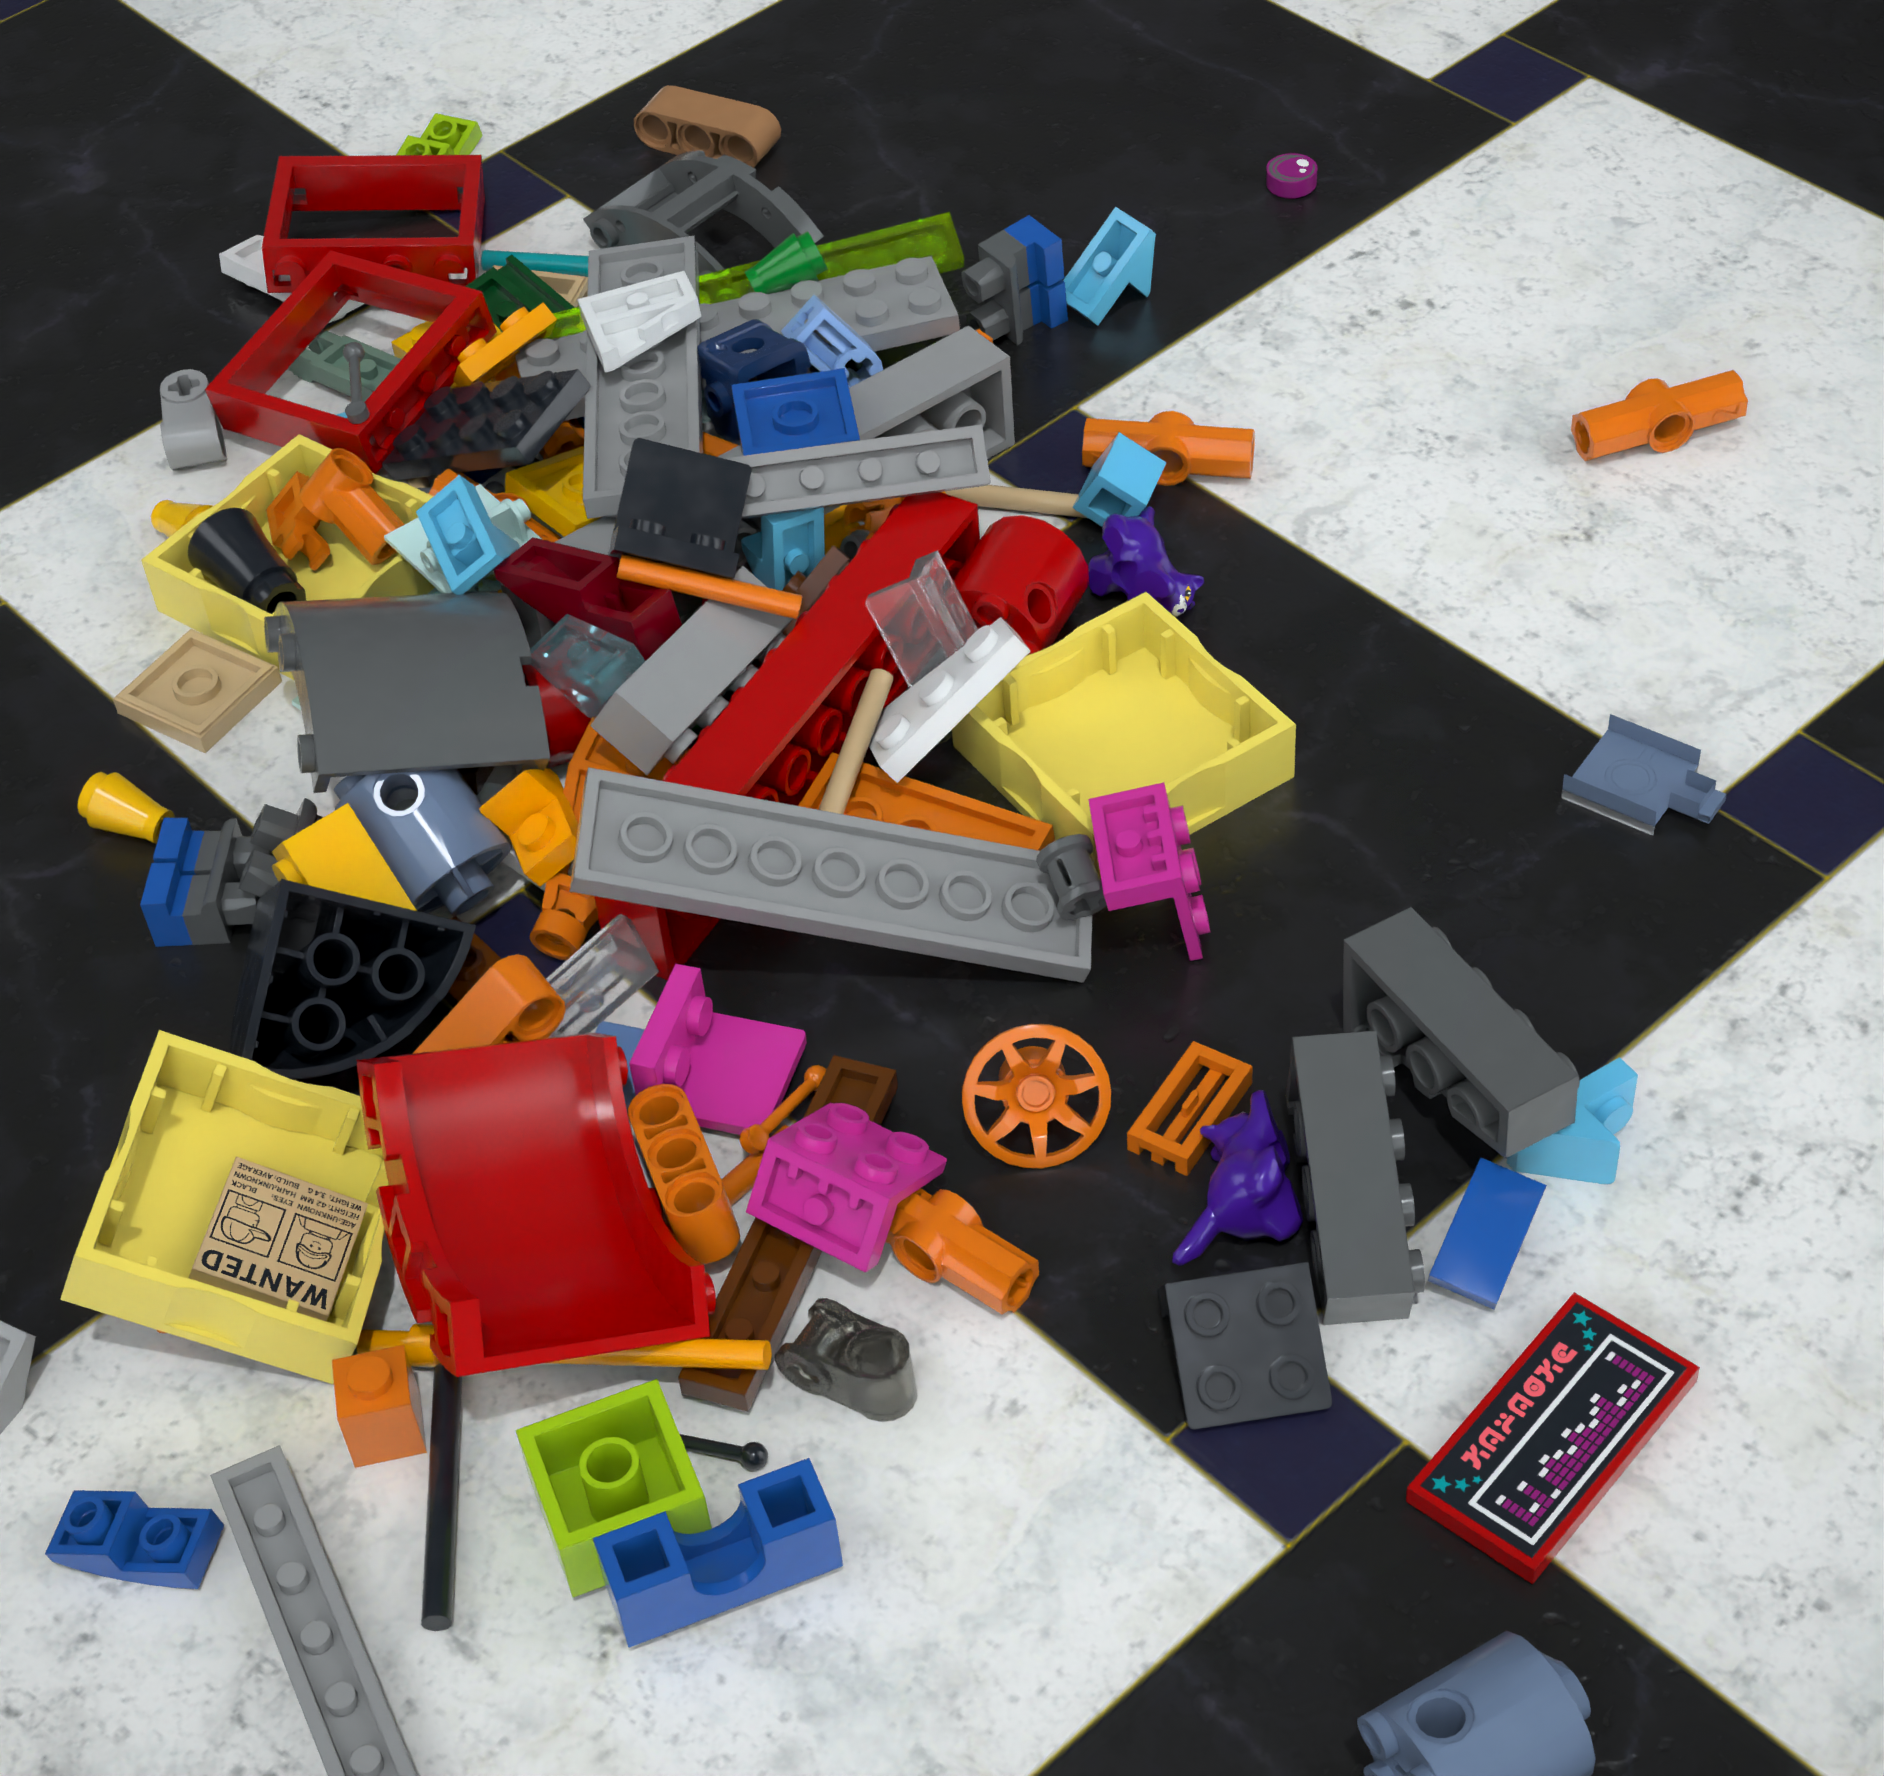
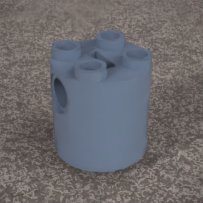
(437, 845)
(1485, 1715)

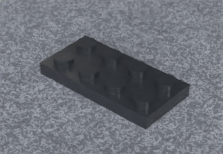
(485, 425)

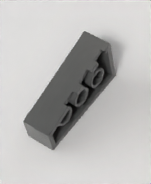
(1455, 1034)
(1352, 1178)

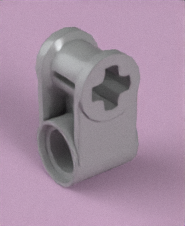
(189, 423)

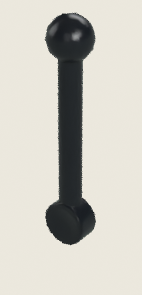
(751, 1455)

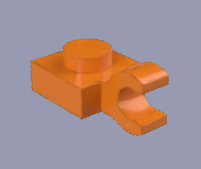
(294, 526)

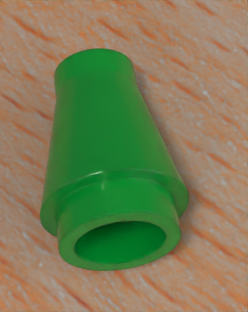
(787, 264)

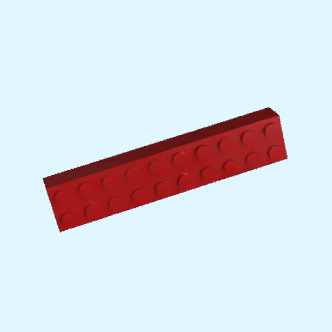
(805, 695)

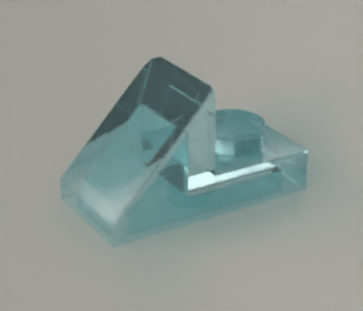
(585, 662)

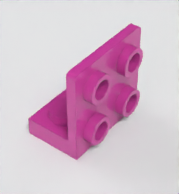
(1143, 858)
(723, 1063)
(840, 1181)

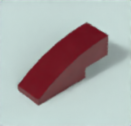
(585, 585)

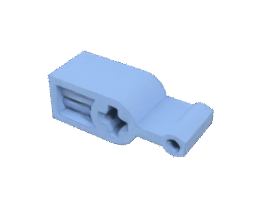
(845, 341)

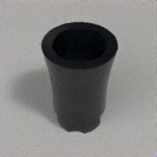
(242, 561)

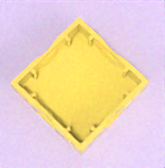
(346, 573)
(1124, 710)
(166, 1178)

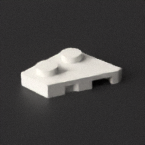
(638, 316)

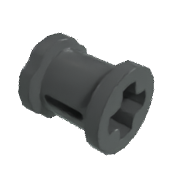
(1073, 876)

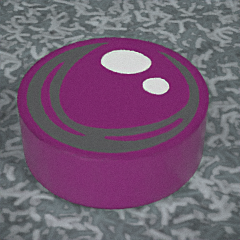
(1291, 175)

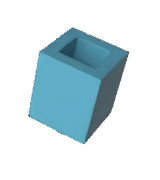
(1119, 481)

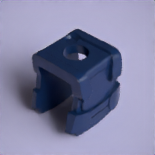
(725, 365)

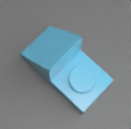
(1113, 259)
(463, 535)
(785, 545)
(1587, 1147)

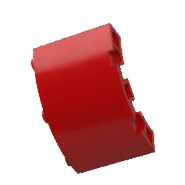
(525, 1205)

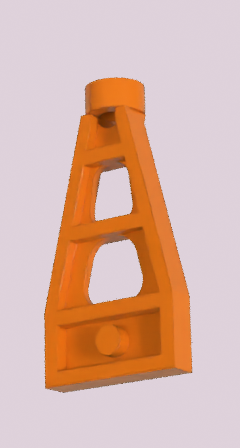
(555, 931)

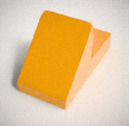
(537, 821)

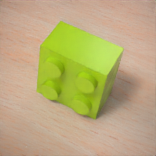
(608, 1470)

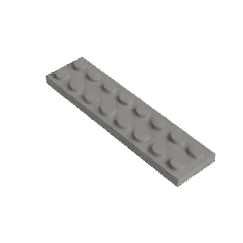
(882, 304)
(650, 395)
(823, 875)

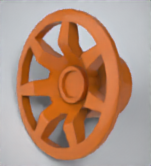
(1035, 1092)

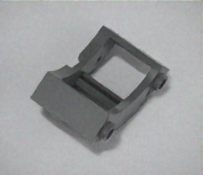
(687, 194)

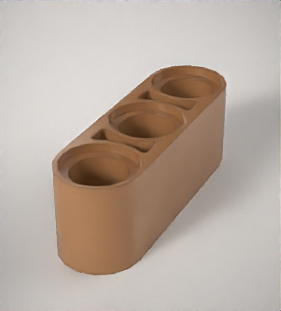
(692, 120)

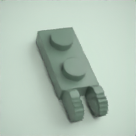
(329, 367)

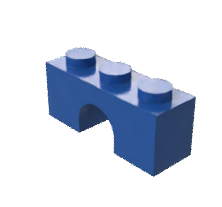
(676, 1579)

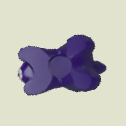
(1140, 564)
(1249, 1185)

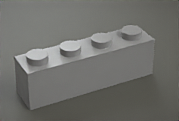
(687, 680)

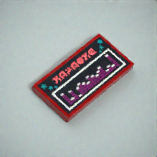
(1552, 1437)

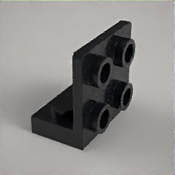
(681, 508)
(1247, 1345)

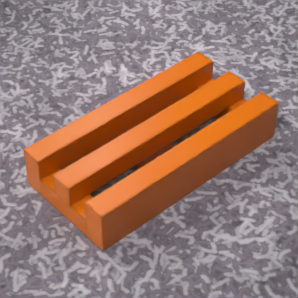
(1167, 1147)

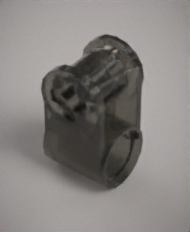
(844, 1360)

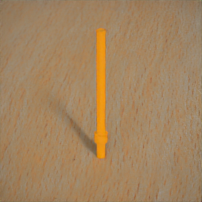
(686, 1354)

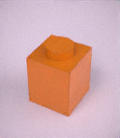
(378, 1406)

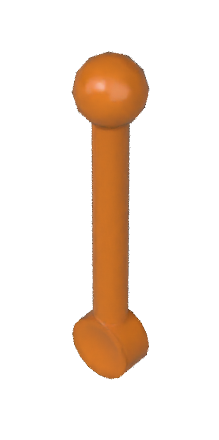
(755, 1137)

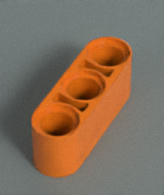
(503, 1007)
(684, 1173)

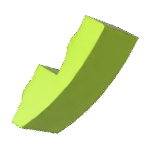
(444, 137)

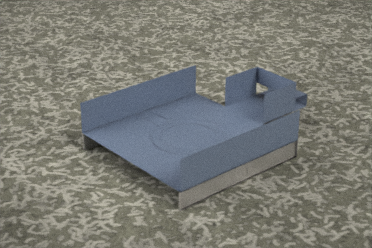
(1639, 775)

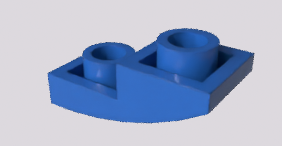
(1487, 1233)
(128, 1541)

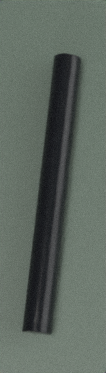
(441, 1501)

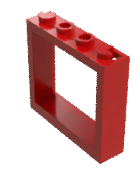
(375, 184)
(458, 321)

